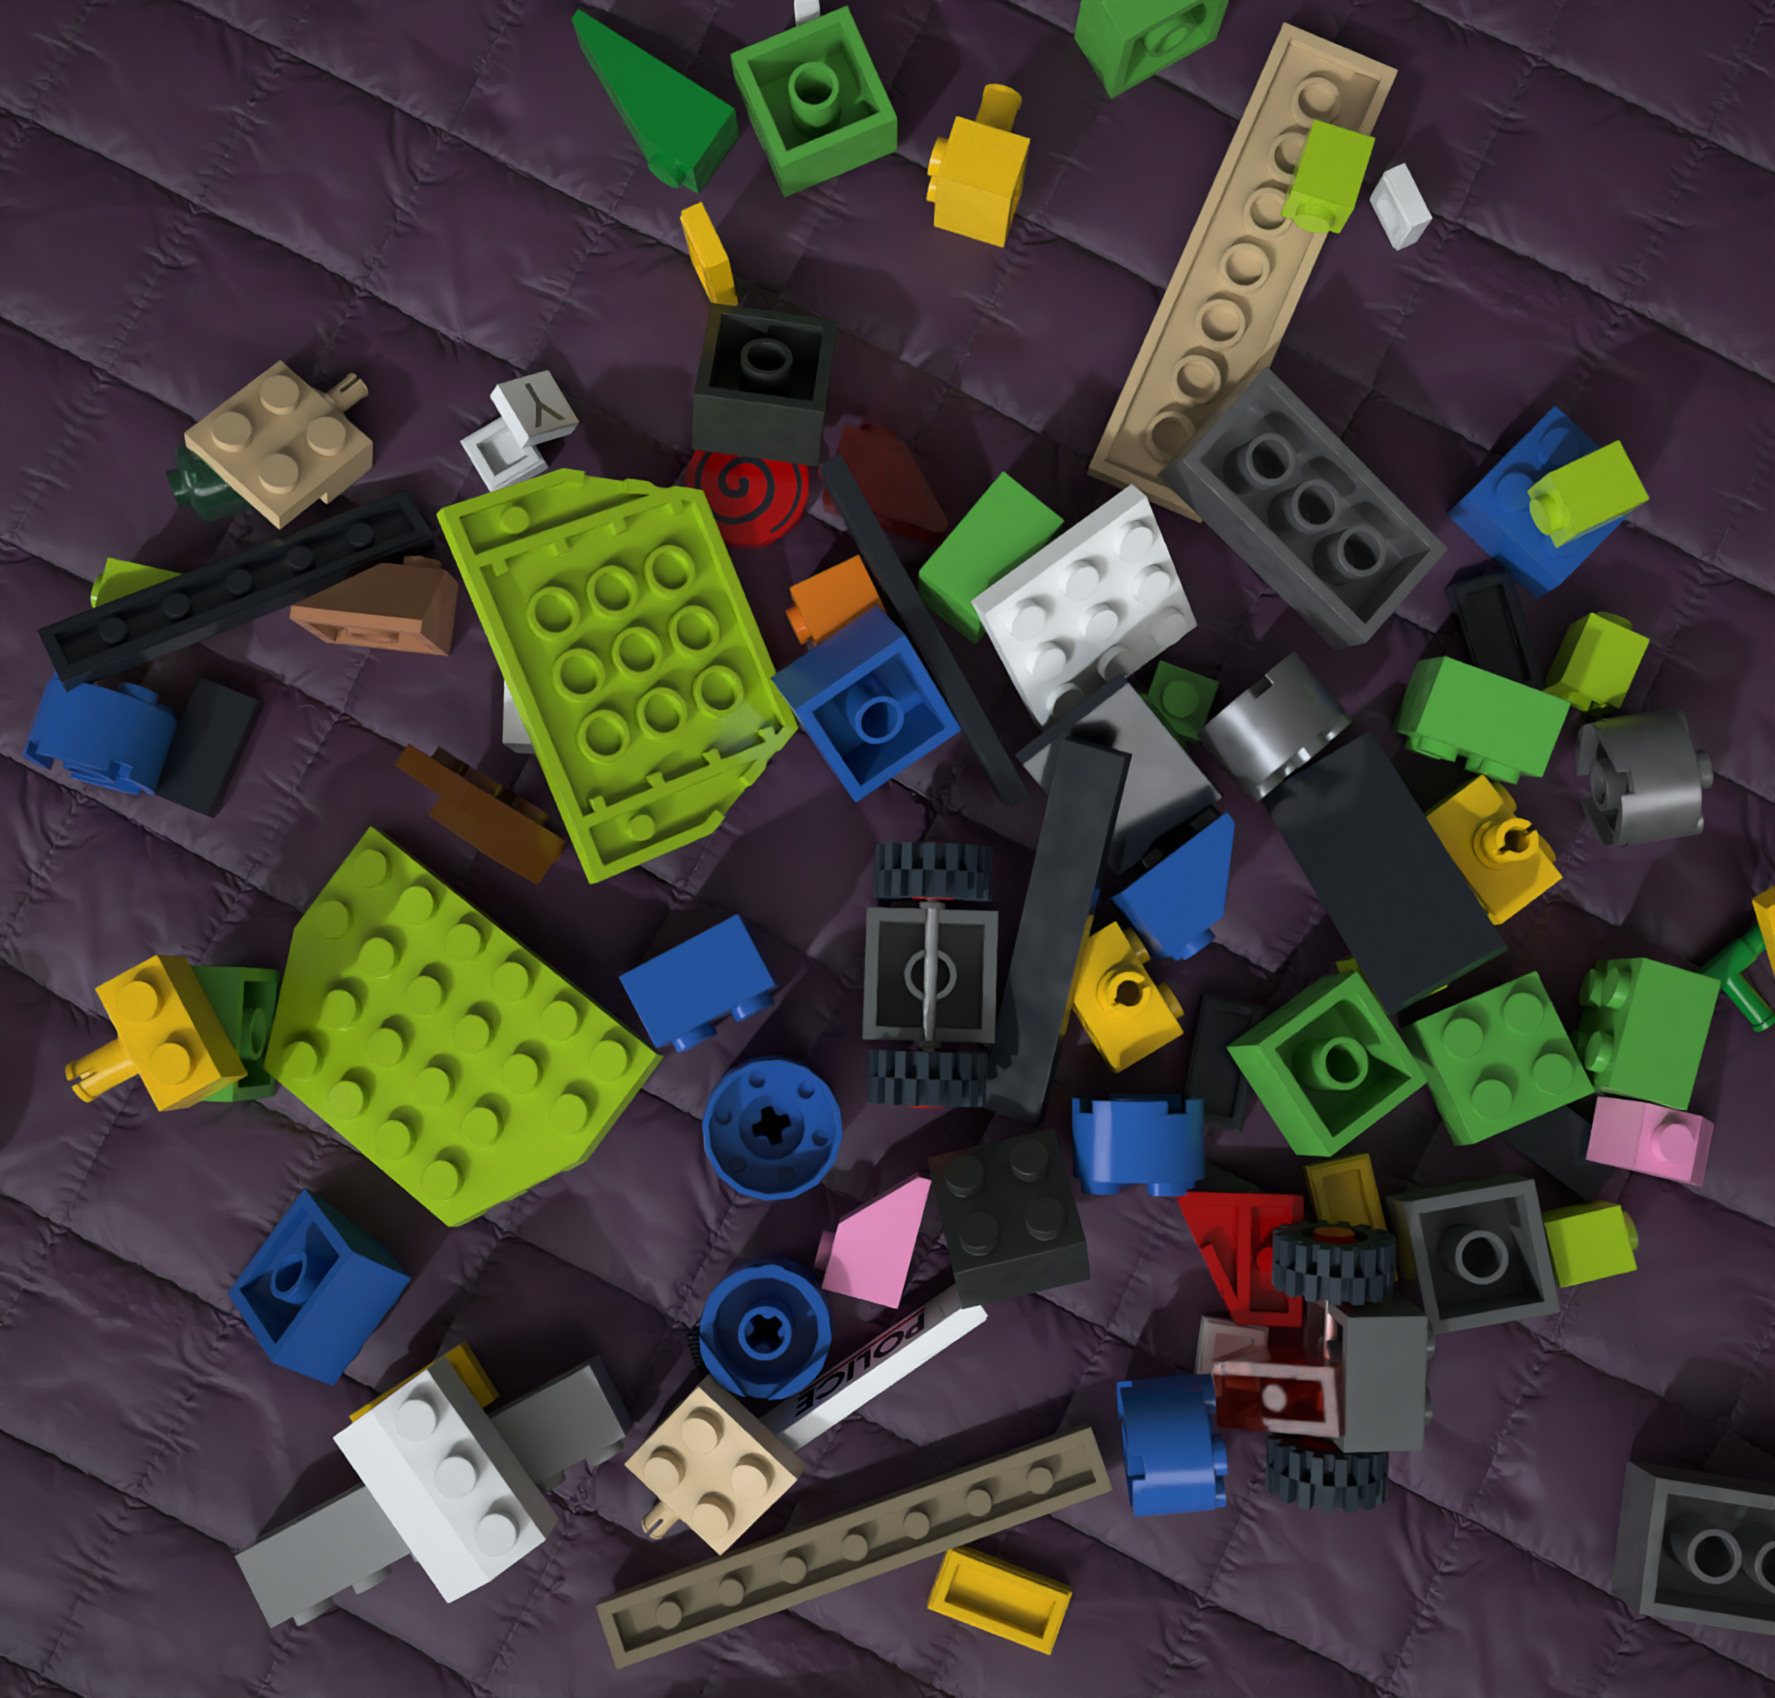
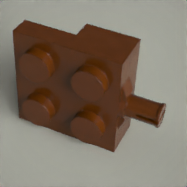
(485, 813)

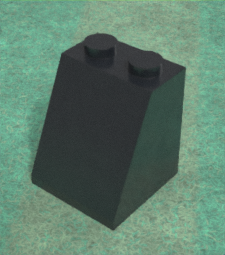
(1164, 780)

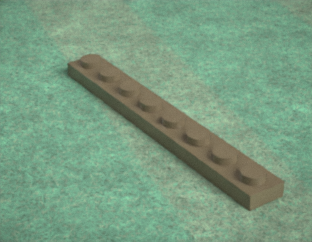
(853, 1545)

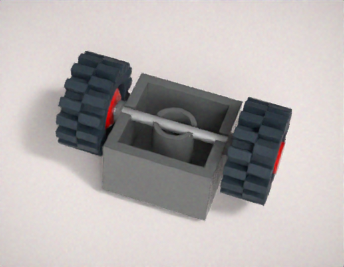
(930, 974)
(1382, 1358)

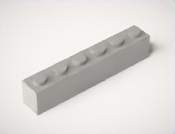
(353, 1539)

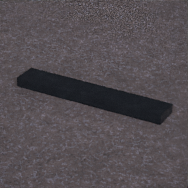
(233, 590)
(922, 631)
(1055, 927)

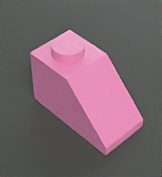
(1650, 1140)
(875, 1244)

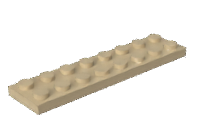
(1239, 264)

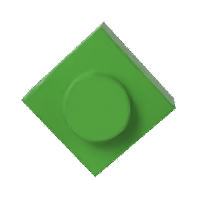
(1182, 698)

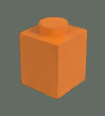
(831, 601)

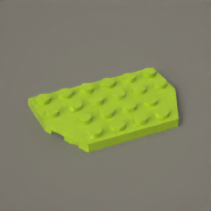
(622, 655)
(444, 1038)

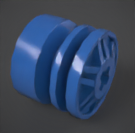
(807, 1141)

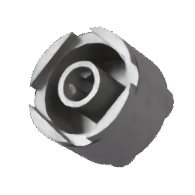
(1274, 727)
(1642, 777)

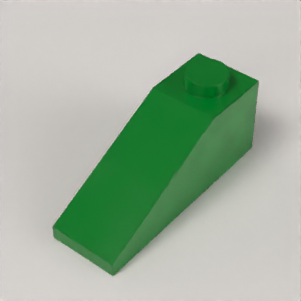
(669, 116)

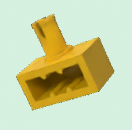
(980, 170)
(1492, 847)
(1120, 1002)
(163, 1035)

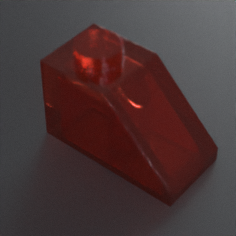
(890, 484)
(1279, 1391)

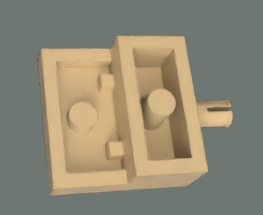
(285, 442)
(712, 1467)

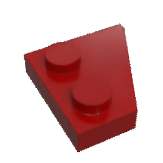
(1237, 1247)

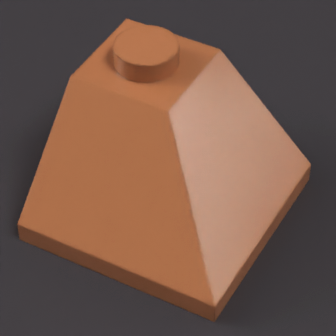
(386, 608)

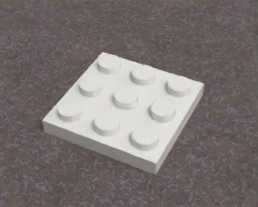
(1086, 608)

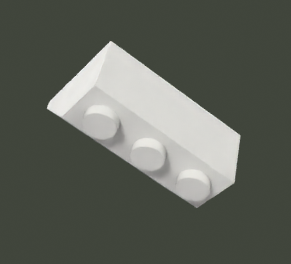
(448, 1481)

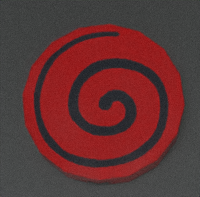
(750, 496)

